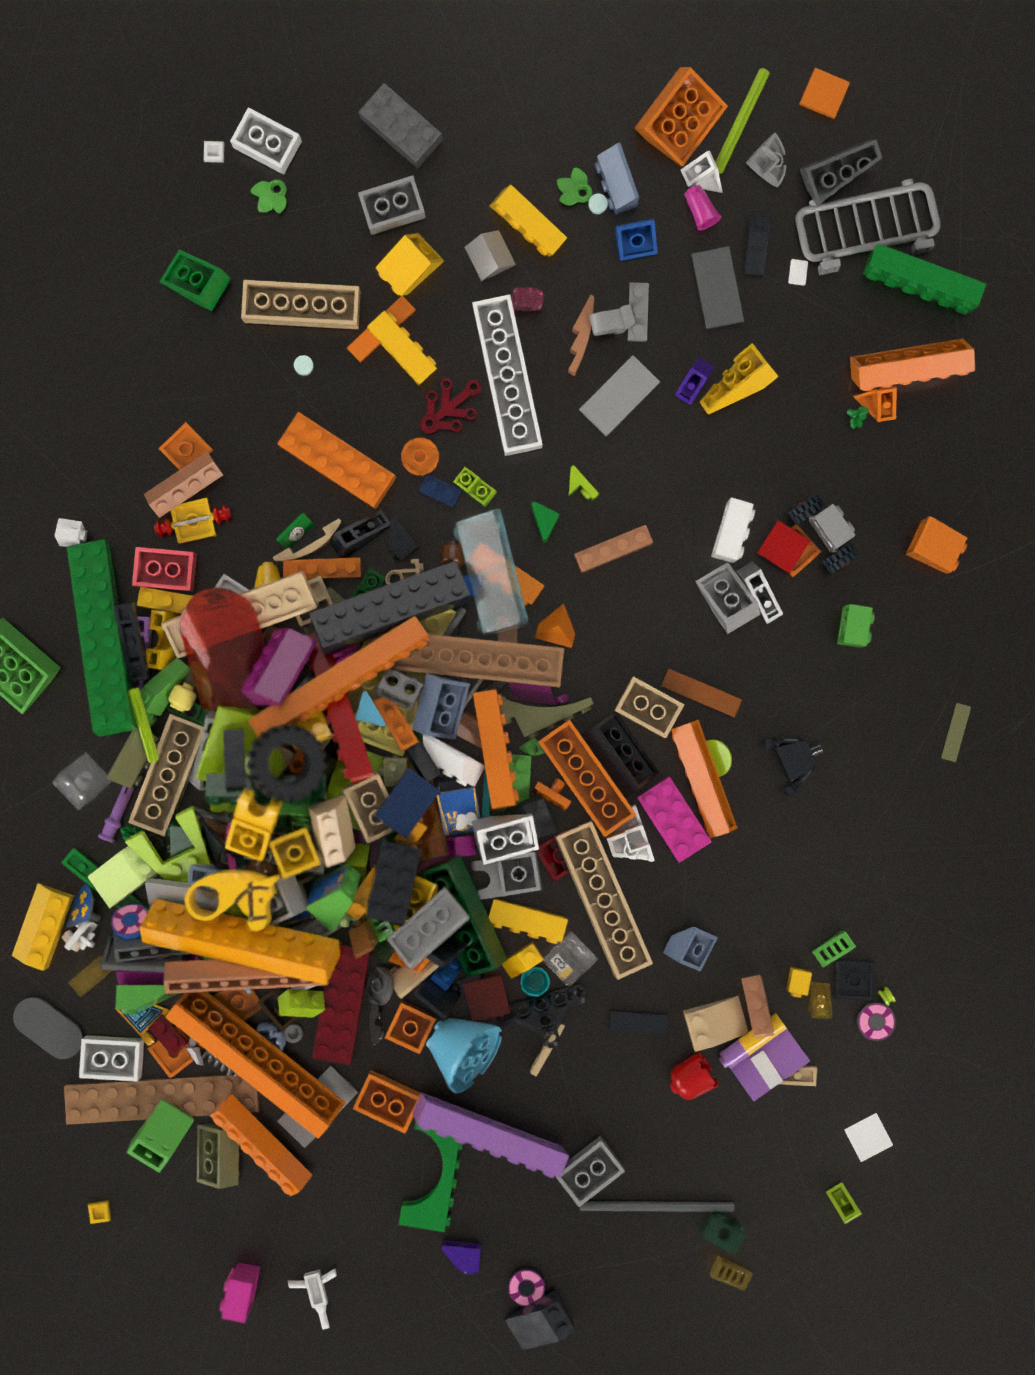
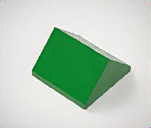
(545, 520)

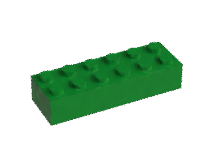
(924, 279)

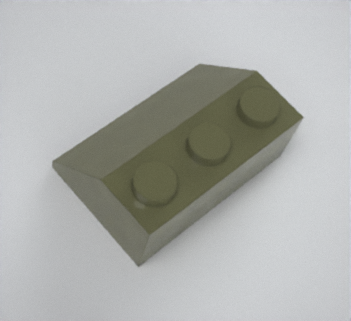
(131, 761)
(216, 1157)

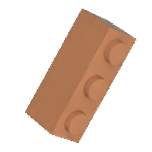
(758, 1007)

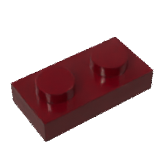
(168, 1035)

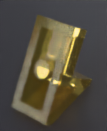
(820, 1000)

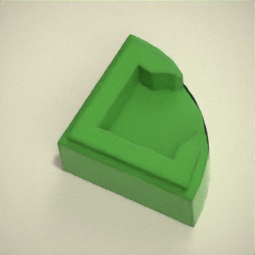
(532, 747)

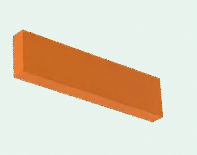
(367, 342)

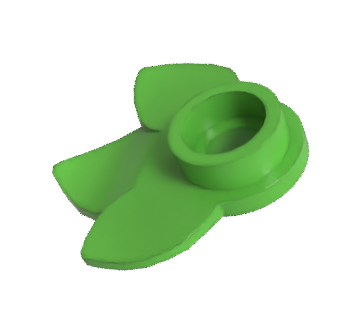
(572, 186)
(269, 198)

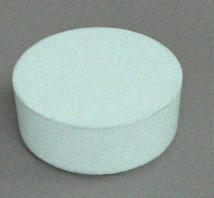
(598, 203)
(303, 365)

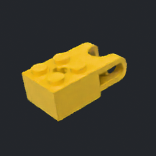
(252, 826)

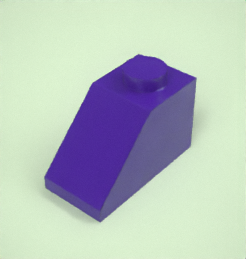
(694, 380)
(463, 1255)

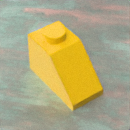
(522, 960)

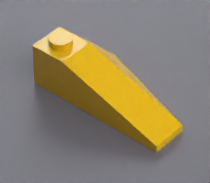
(745, 377)

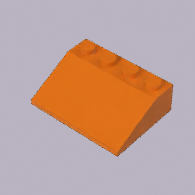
(681, 116)

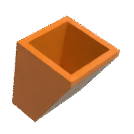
(937, 545)

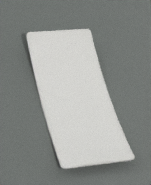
(766, 1069)

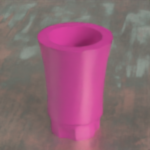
(701, 208)

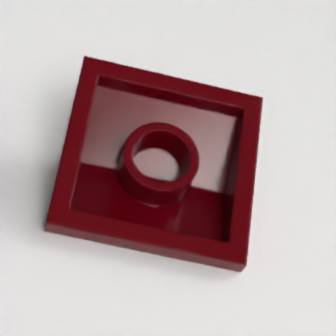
(552, 858)

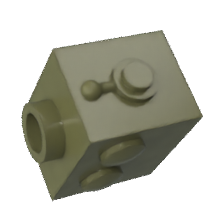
(392, 769)

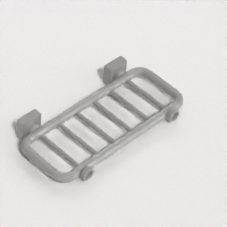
(921, 242)

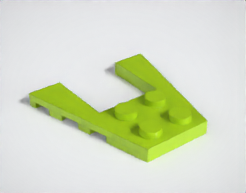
(177, 867)

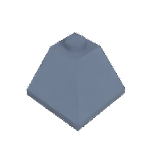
(691, 947)

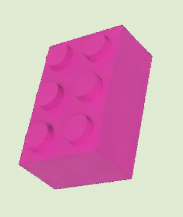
(240, 1292)

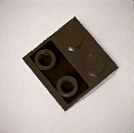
(270, 1005)

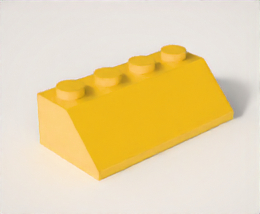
(42, 927)

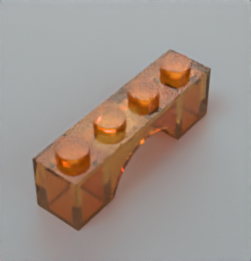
(433, 839)

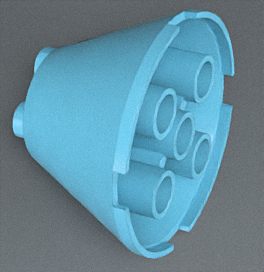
(463, 1050)

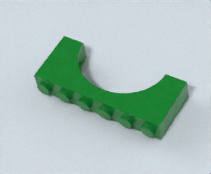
(432, 1210)

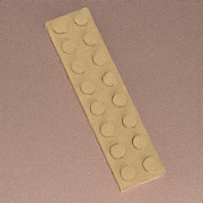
(271, 601)

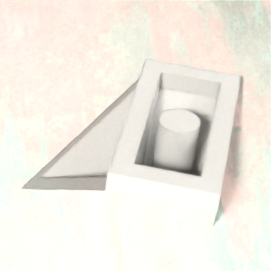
(703, 172)

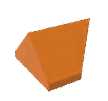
(880, 403)
(557, 628)

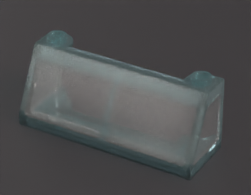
(491, 572)

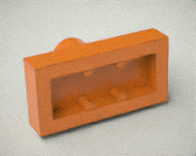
(553, 793)

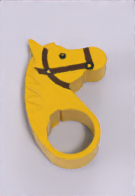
(246, 888)

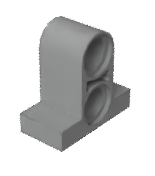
(612, 321)

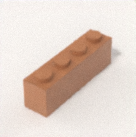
(183, 484)
(613, 549)

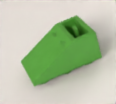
(160, 1135)

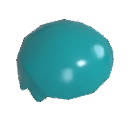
(535, 981)

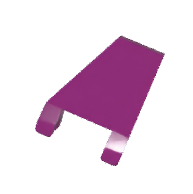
(535, 694)

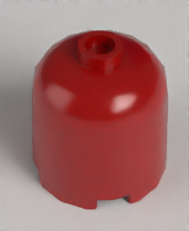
(693, 1077)

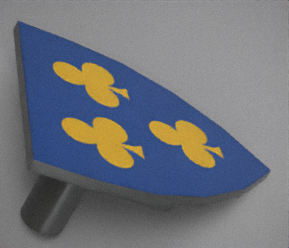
(82, 908)

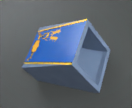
(455, 800)

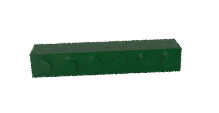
(218, 794)

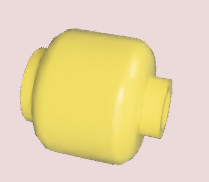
(182, 697)

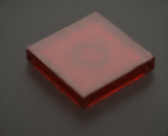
(486, 998)

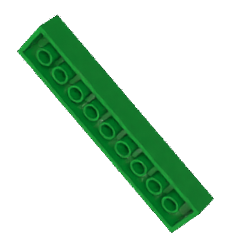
(99, 637)

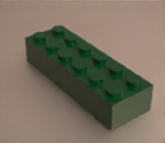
(483, 947)

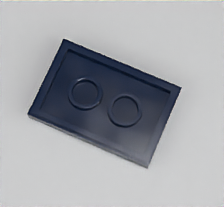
(406, 803)

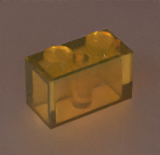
(89, 977)

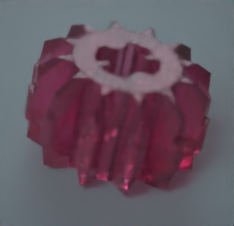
(527, 299)

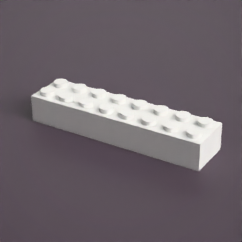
(507, 375)

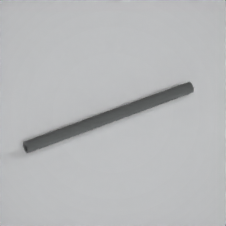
(658, 1206)

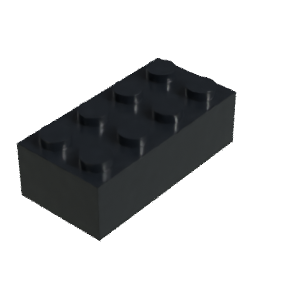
(393, 880)

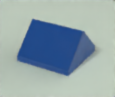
(636, 239)

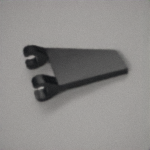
(215, 846)

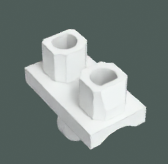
(81, 938)

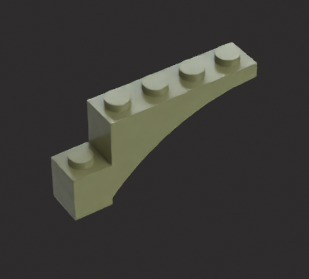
(533, 718)

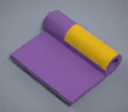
(780, 1049)

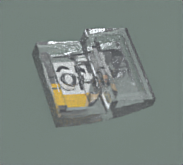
(569, 959)

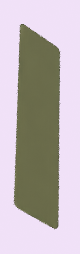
(956, 732)

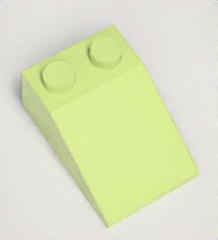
(121, 876)

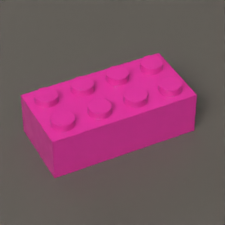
(673, 819)

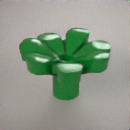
(857, 416)
(129, 831)

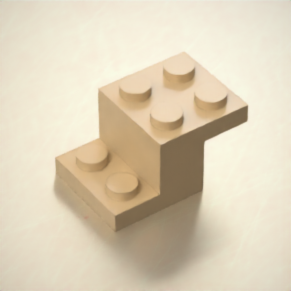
(323, 599)

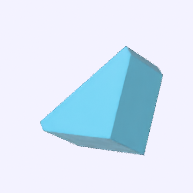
(368, 712)

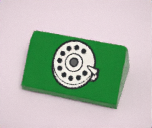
(295, 531)

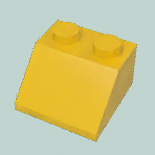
(294, 853)

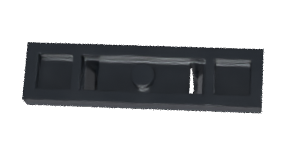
(131, 642)

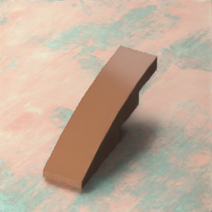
(582, 329)

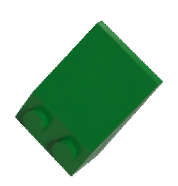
(195, 279)

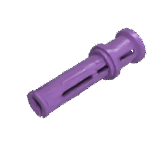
(113, 822)

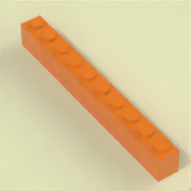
(343, 677)

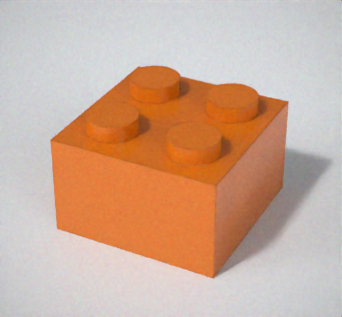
(411, 1026)

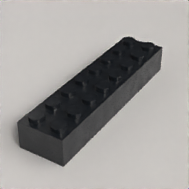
(389, 607)

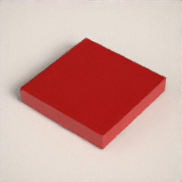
(783, 547)

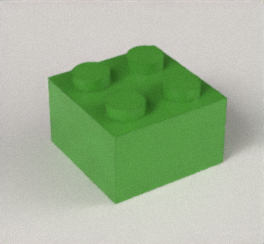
(855, 625)

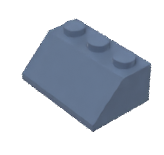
(617, 179)
(440, 706)

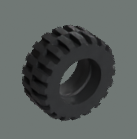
(313, 765)

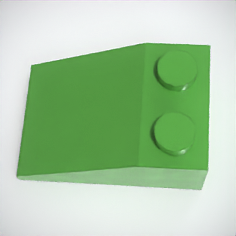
(522, 767)
(139, 997)

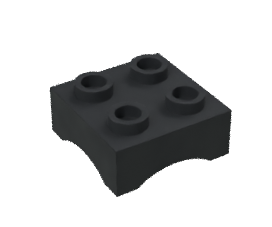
(542, 819)

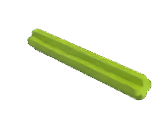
(143, 725)

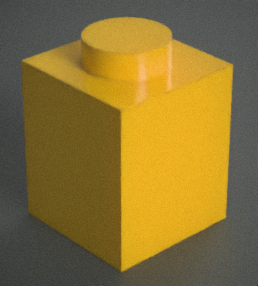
(798, 982)

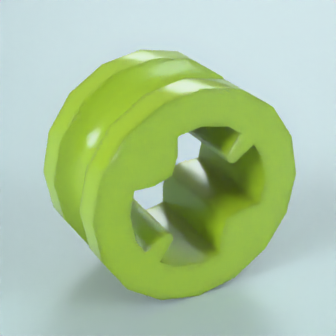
(886, 996)

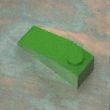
(157, 690)

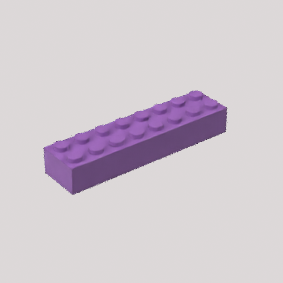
(490, 1135)

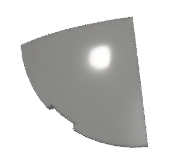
(768, 161)

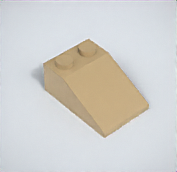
(715, 1023)

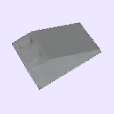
(728, 597)
(504, 836)

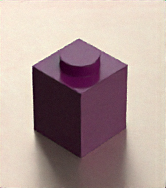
(461, 845)

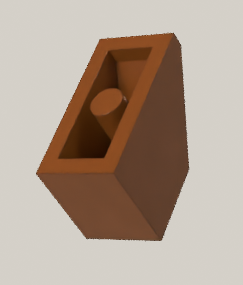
(362, 937)

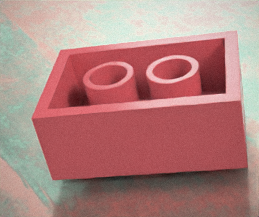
(164, 569)

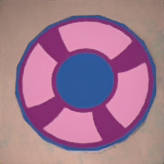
(127, 920)

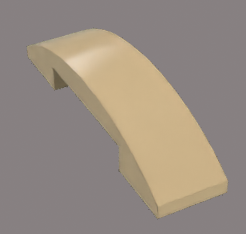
(312, 548)

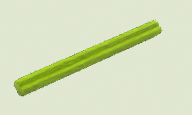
(741, 119)

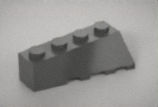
(832, 173)

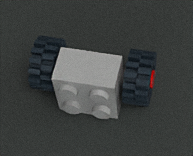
(830, 528)

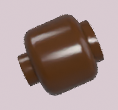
(452, 552)

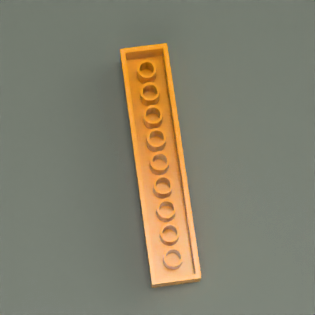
(233, 941)

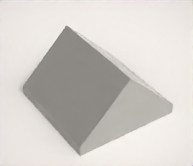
(489, 255)

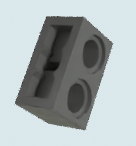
(397, 693)

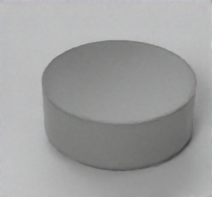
(293, 1033)

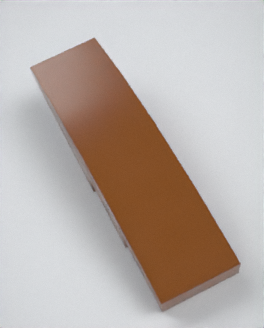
(701, 693)

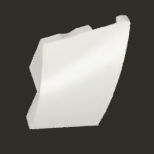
(630, 840)

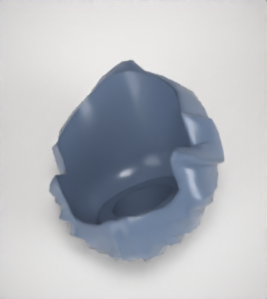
(272, 1034)

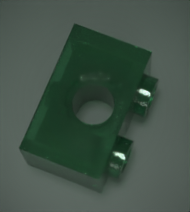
(731, 1241)

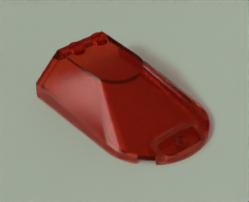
(221, 645)

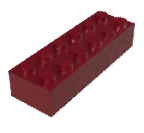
(343, 1004)

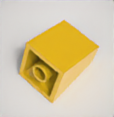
(408, 263)

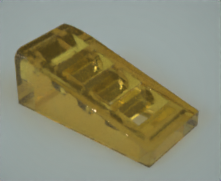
(728, 1280)

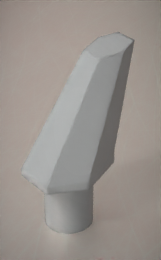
(194, 1051)

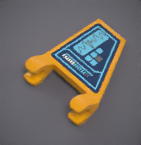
(142, 1020)

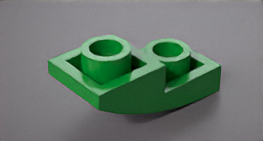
(370, 582)

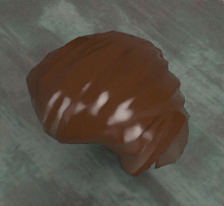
(262, 867)

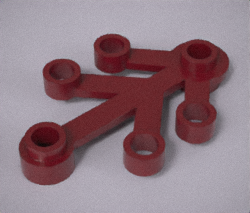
(447, 408)

